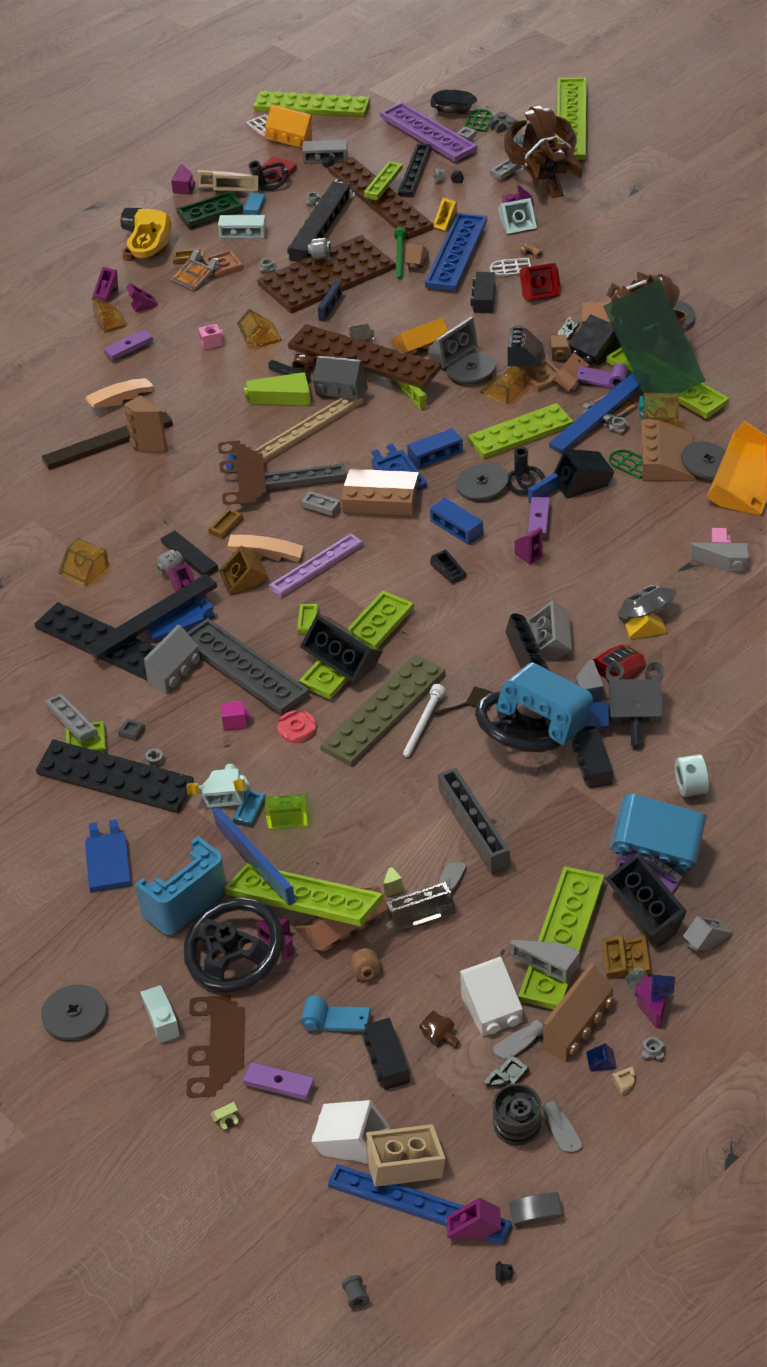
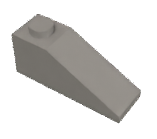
(722, 555)
(547, 957)

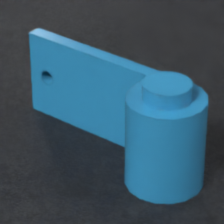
(319, 1016)

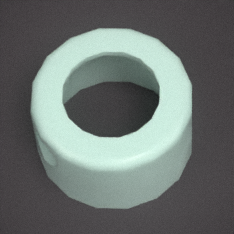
(694, 775)

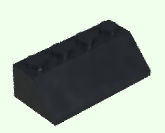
(523, 348)
(340, 648)
(648, 899)

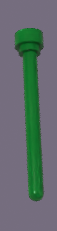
(400, 235)

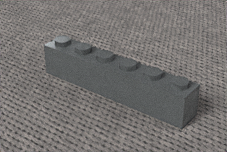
(474, 820)

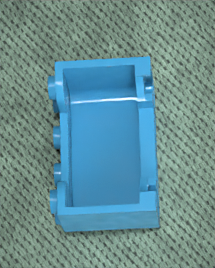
(549, 696)
(658, 831)
(187, 893)

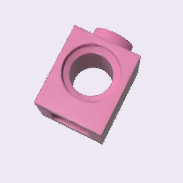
(210, 336)

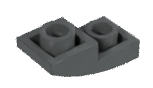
(535, 1207)

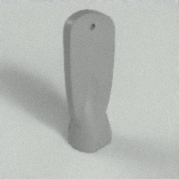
(452, 874)
(518, 1040)
(561, 1128)

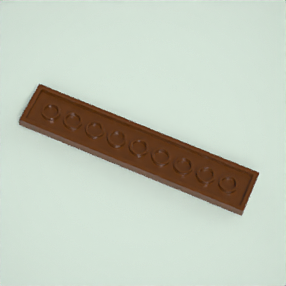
(388, 206)
(375, 358)

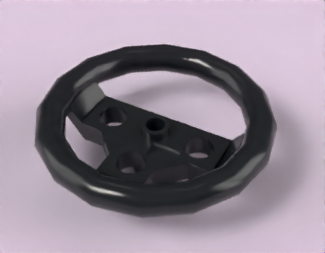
(514, 728)
(230, 942)

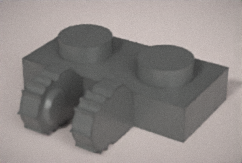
(501, 122)

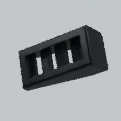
(436, 562)

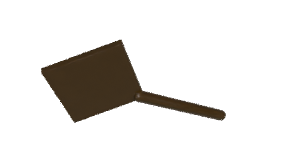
(475, 696)

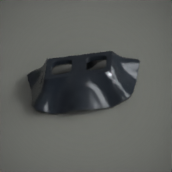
(458, 101)

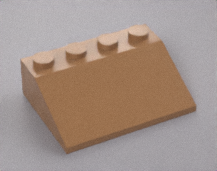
(662, 451)
(380, 492)

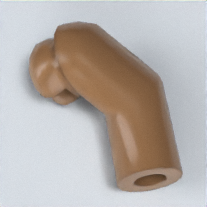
(533, 249)

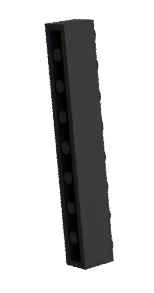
(319, 220)

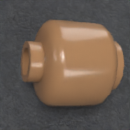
(364, 962)

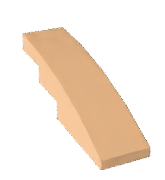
(116, 393)
(266, 547)

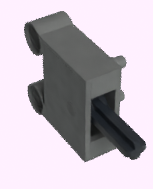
(635, 699)

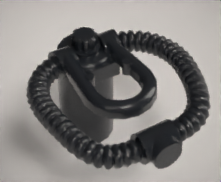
(256, 169)
(521, 468)

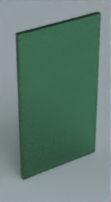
(654, 341)

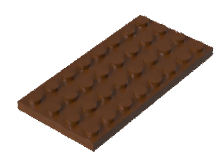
(312, 278)

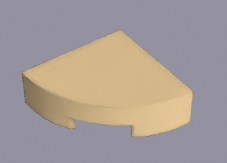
(624, 1080)

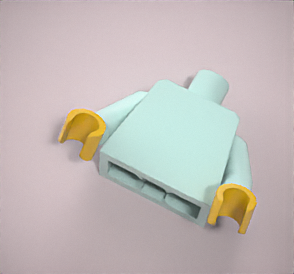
(222, 787)

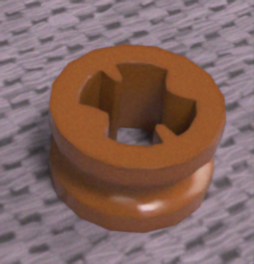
(127, 255)

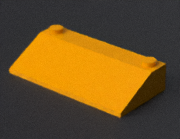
(742, 472)

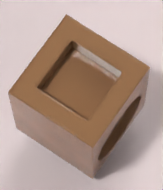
(559, 347)

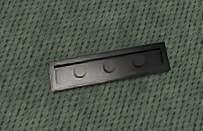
(190, 554)

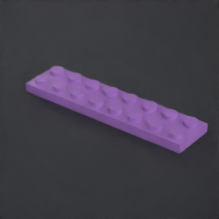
(428, 131)

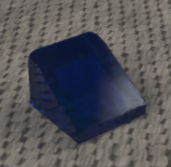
(662, 986)
(601, 1058)

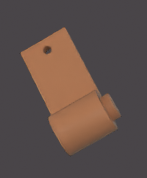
(567, 375)

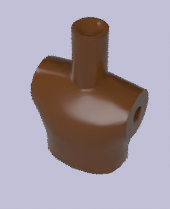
(303, 362)
(438, 1028)

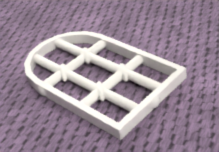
(258, 124)
(505, 274)

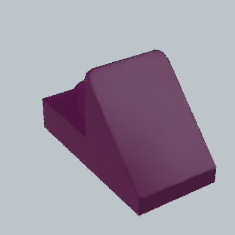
(521, 194)
(106, 282)
(141, 299)
(264, 933)

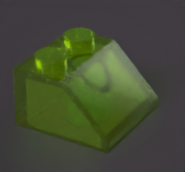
(286, 810)

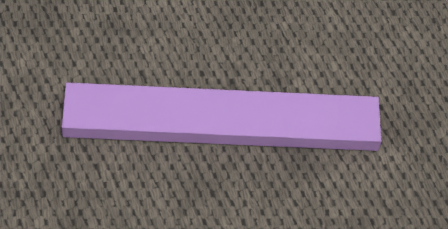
(316, 565)

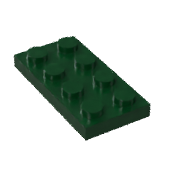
(209, 209)

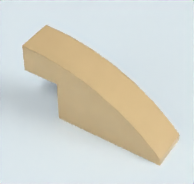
(227, 181)

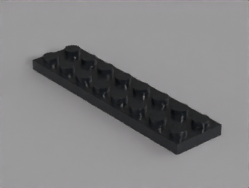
(81, 630)
(114, 775)

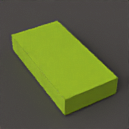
(306, 616)

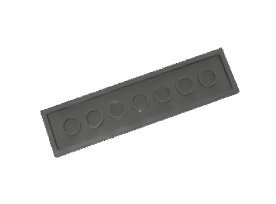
(247, 667)

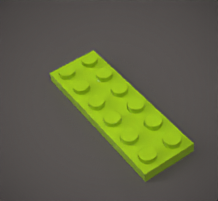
(519, 431)

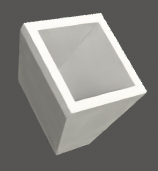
(490, 997)
(343, 1129)

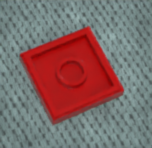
(291, 167)

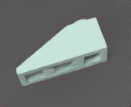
(160, 1014)

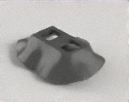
(646, 601)

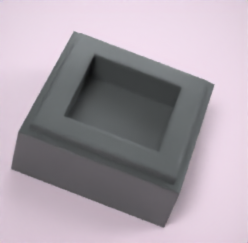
(131, 729)

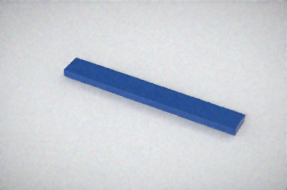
(595, 414)
(254, 856)
(403, 1199)

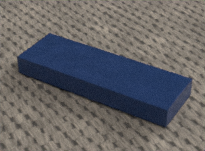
(329, 301)

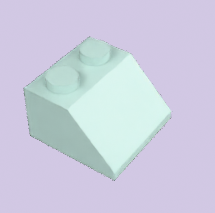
(517, 216)

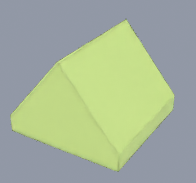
(392, 883)

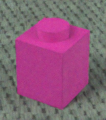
(234, 715)

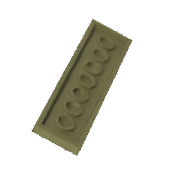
(382, 710)

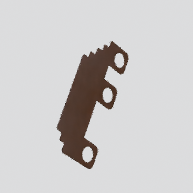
(250, 472)
(226, 1043)

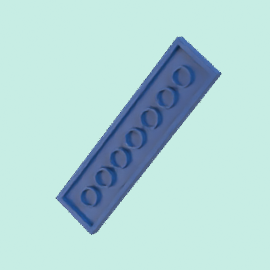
(456, 252)

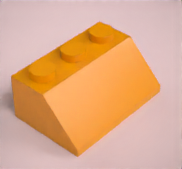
(288, 126)
(420, 337)

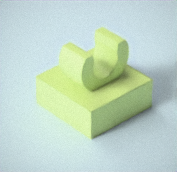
(224, 1113)

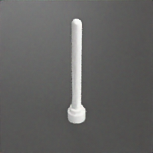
(436, 694)

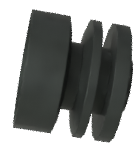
(505, 1126)

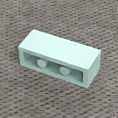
(242, 226)

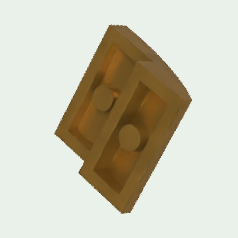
(625, 955)

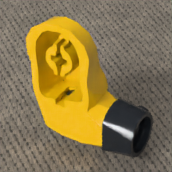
(148, 228)

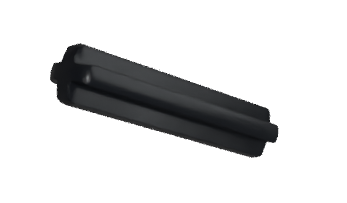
(285, 369)

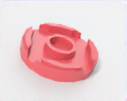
(296, 726)

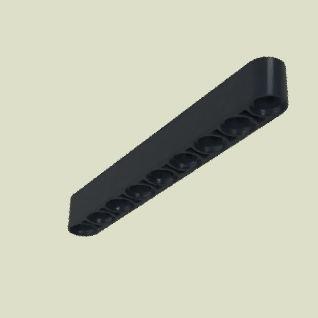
(524, 644)

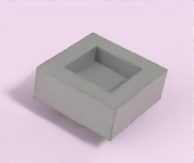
(467, 133)

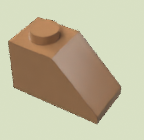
(416, 255)

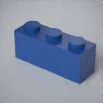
(435, 448)
(456, 521)

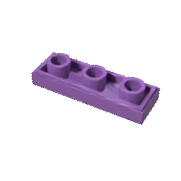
(128, 344)
(539, 514)
(278, 1081)

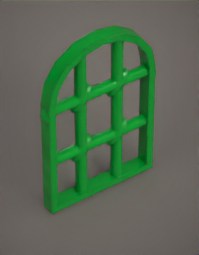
(480, 123)
(623, 463)

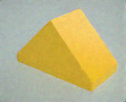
(446, 214)
(645, 626)

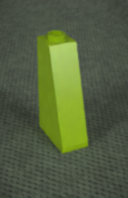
(279, 390)

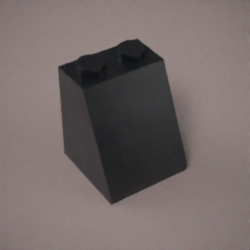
(595, 340)
(582, 472)

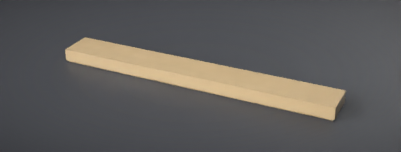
(307, 427)

